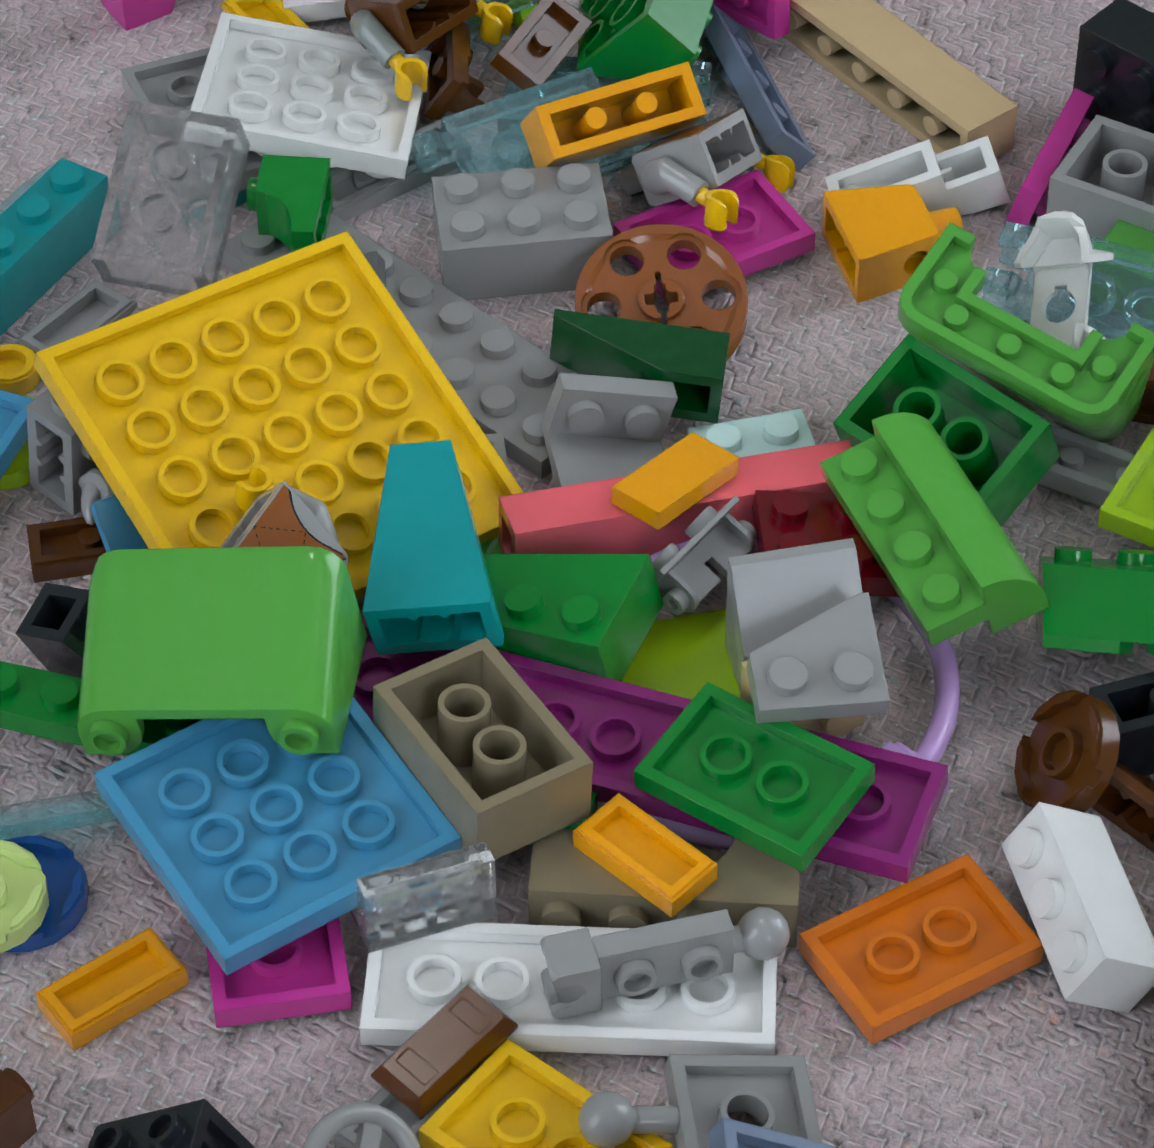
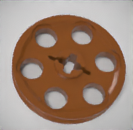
(679, 287)

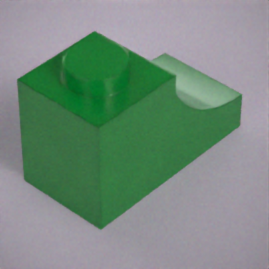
(292, 199)

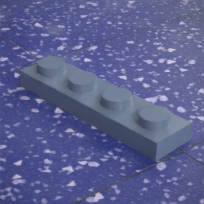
(758, 93)

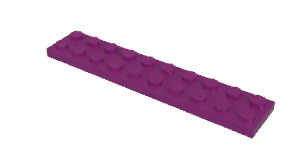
(624, 721)

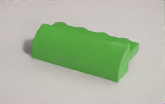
(931, 530)

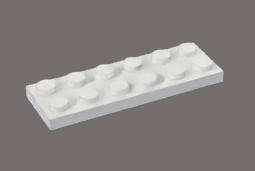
(505, 965)

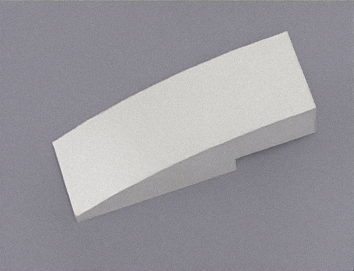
(956, 178)

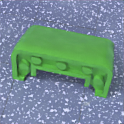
(1081, 390)
(220, 640)

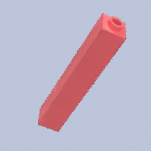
(585, 521)

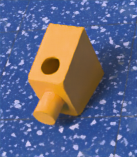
(880, 235)

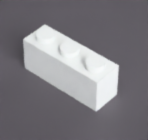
(1082, 907)

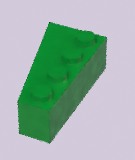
(575, 608)

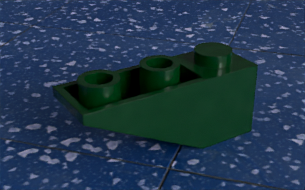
(647, 351)

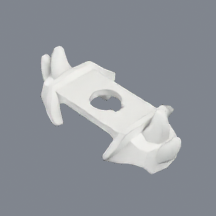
(1061, 259)

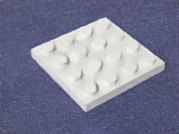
(309, 95)

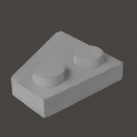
(821, 668)

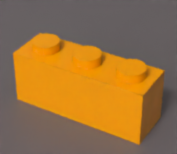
(613, 117)

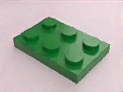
(754, 780)

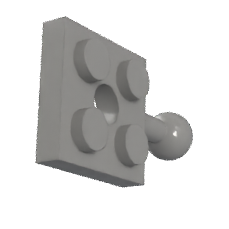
(702, 1092)

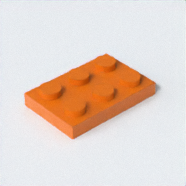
(920, 948)

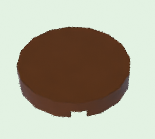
(1068, 752)

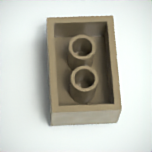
(485, 748)

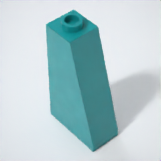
(427, 561)

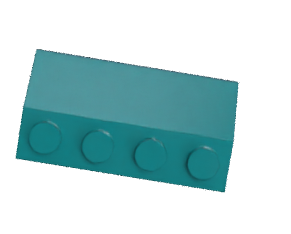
(46, 232)

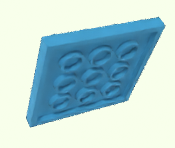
(266, 837)

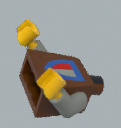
(406, 26)

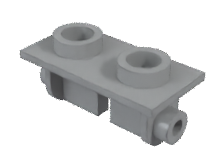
(714, 538)

